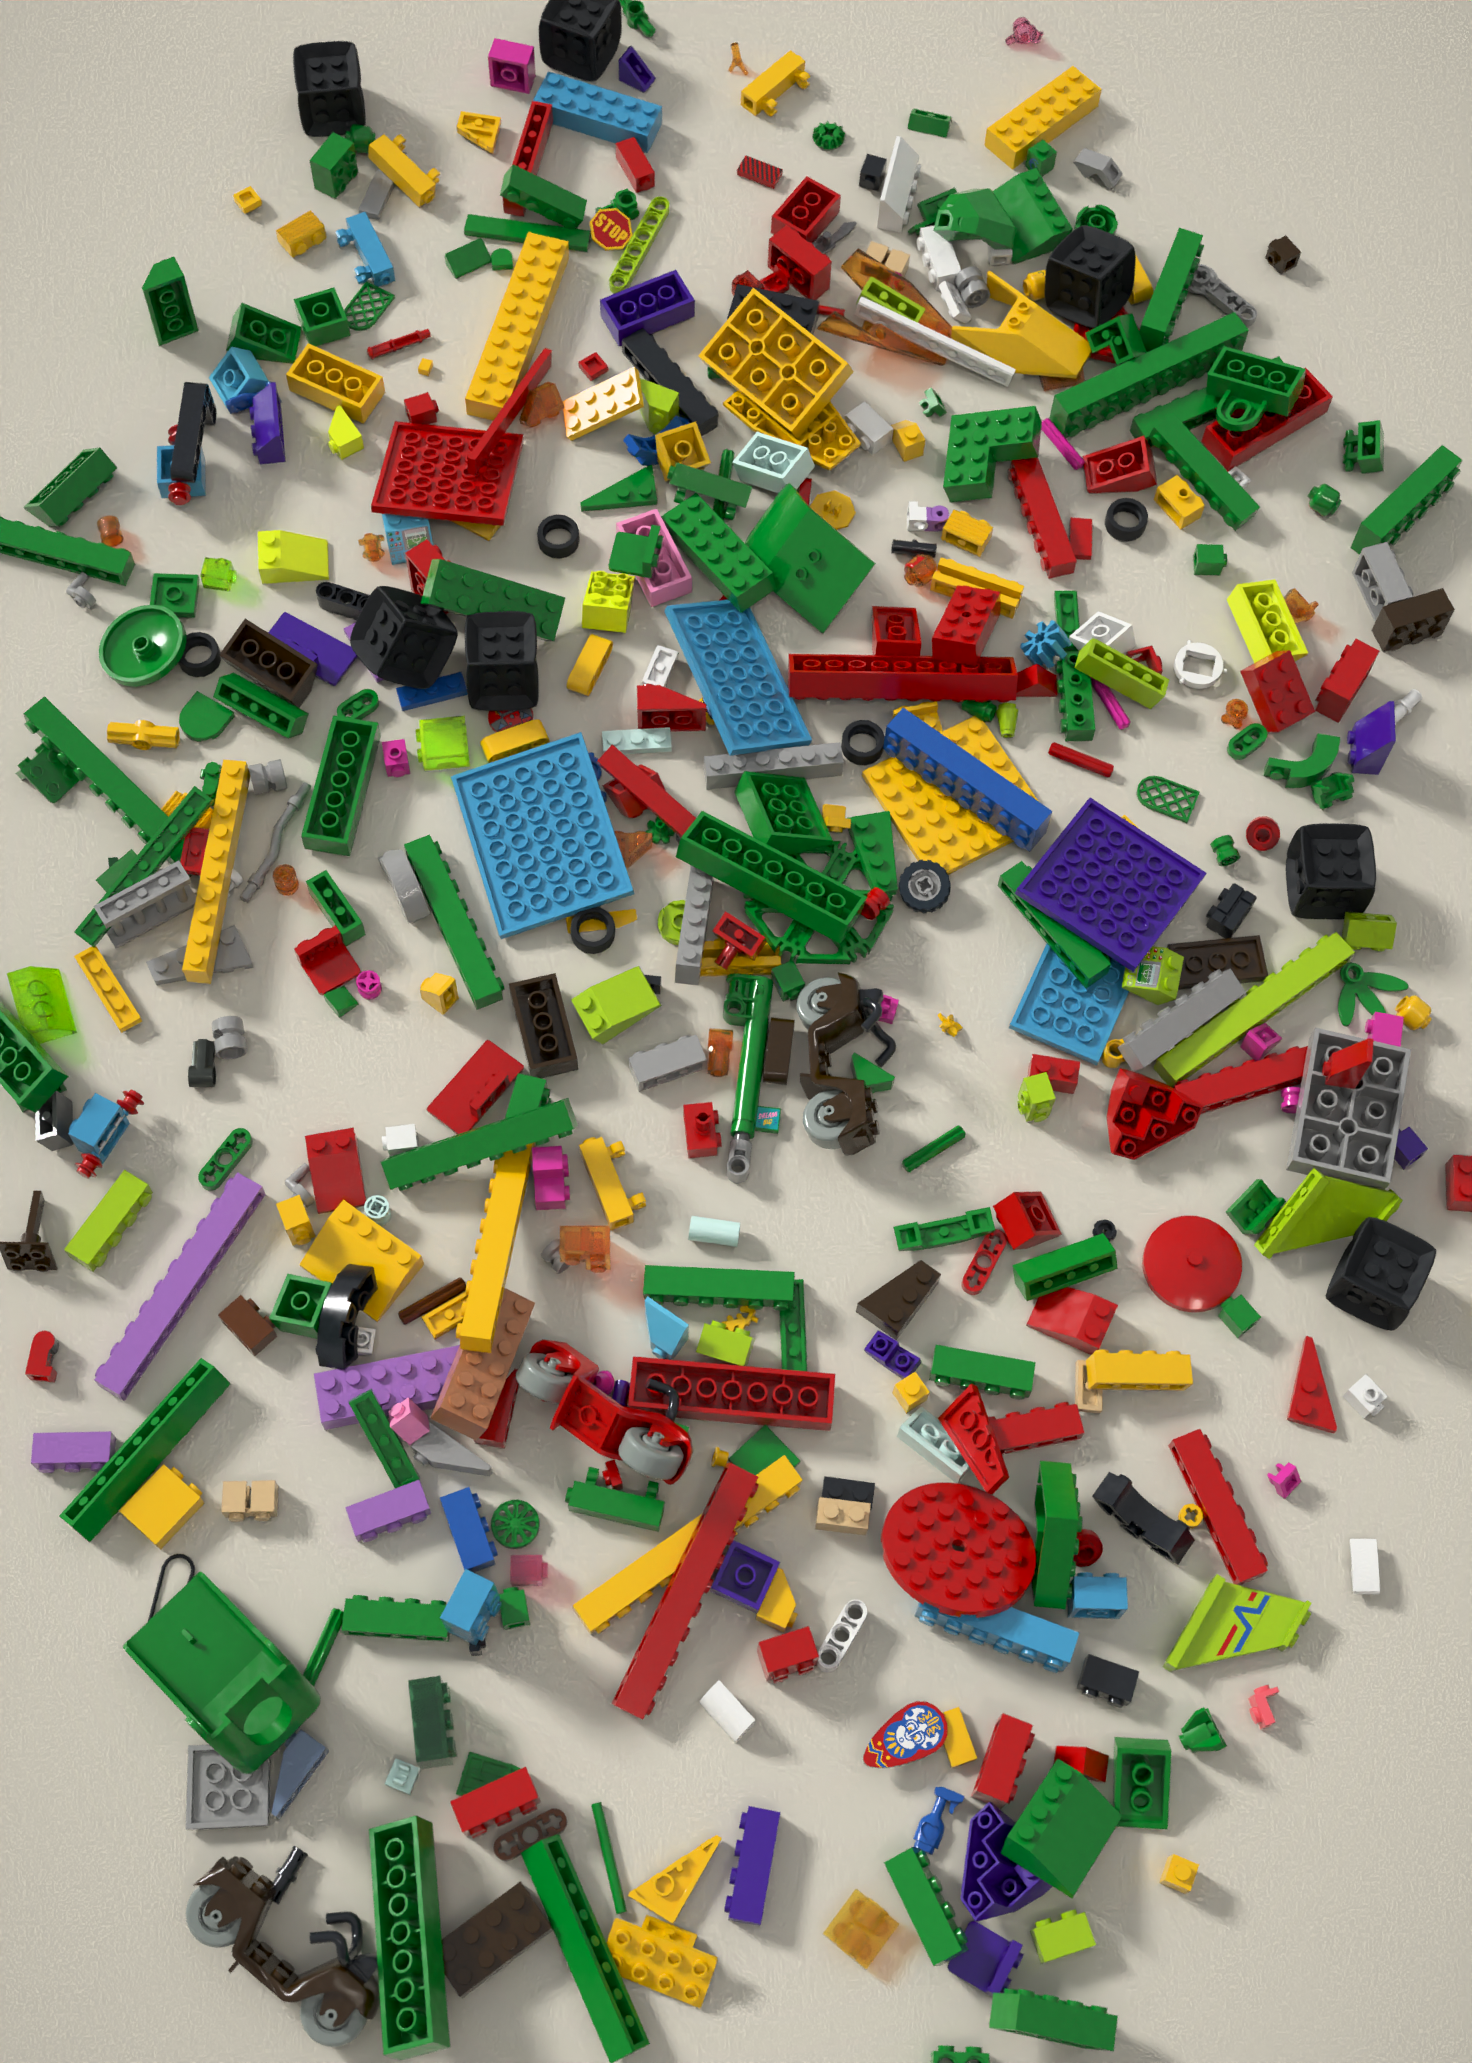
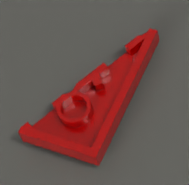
(1310, 1398)

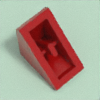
(1036, 682)
(1085, 1760)

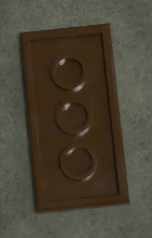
(1239, 954)

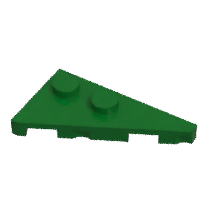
(630, 492)

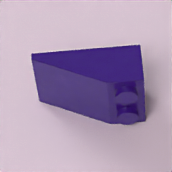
(1372, 740)

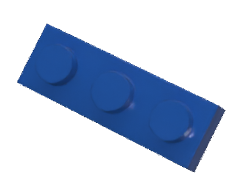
(443, 689)

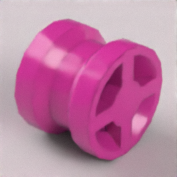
(367, 979)
(1290, 1099)

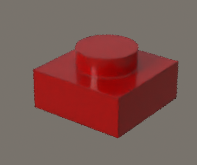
(593, 366)
(612, 1476)

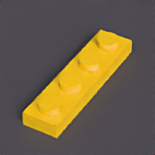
(108, 988)

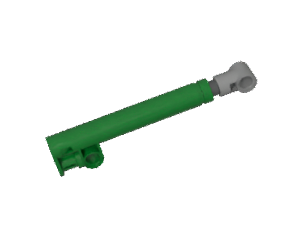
(754, 1005)

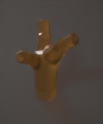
(736, 59)

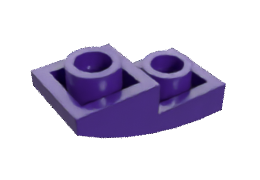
(891, 1355)

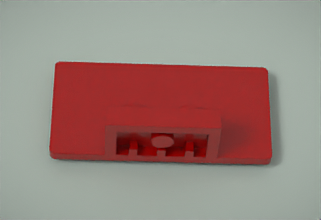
(475, 1088)

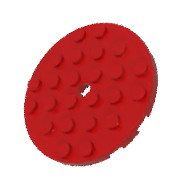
(980, 1580)

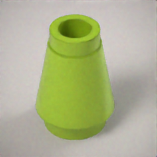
(1007, 719)

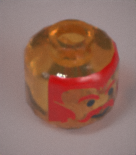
(919, 570)

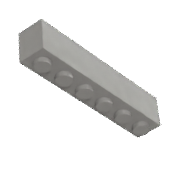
(801, 761)
(694, 927)
(1180, 1020)

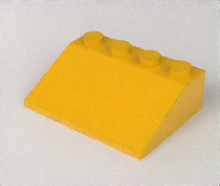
(358, 1240)

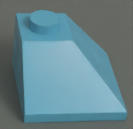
(665, 1330)

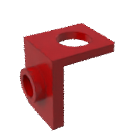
(1147, 654)

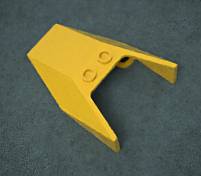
(1027, 338)

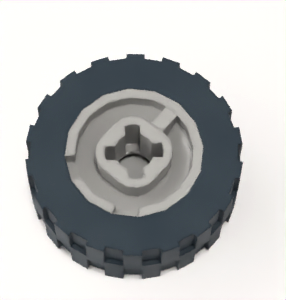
(924, 886)

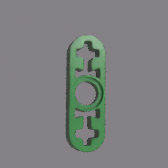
(209, 1168)

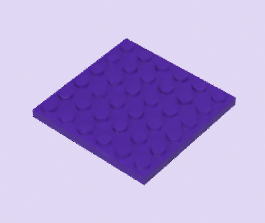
(1111, 884)

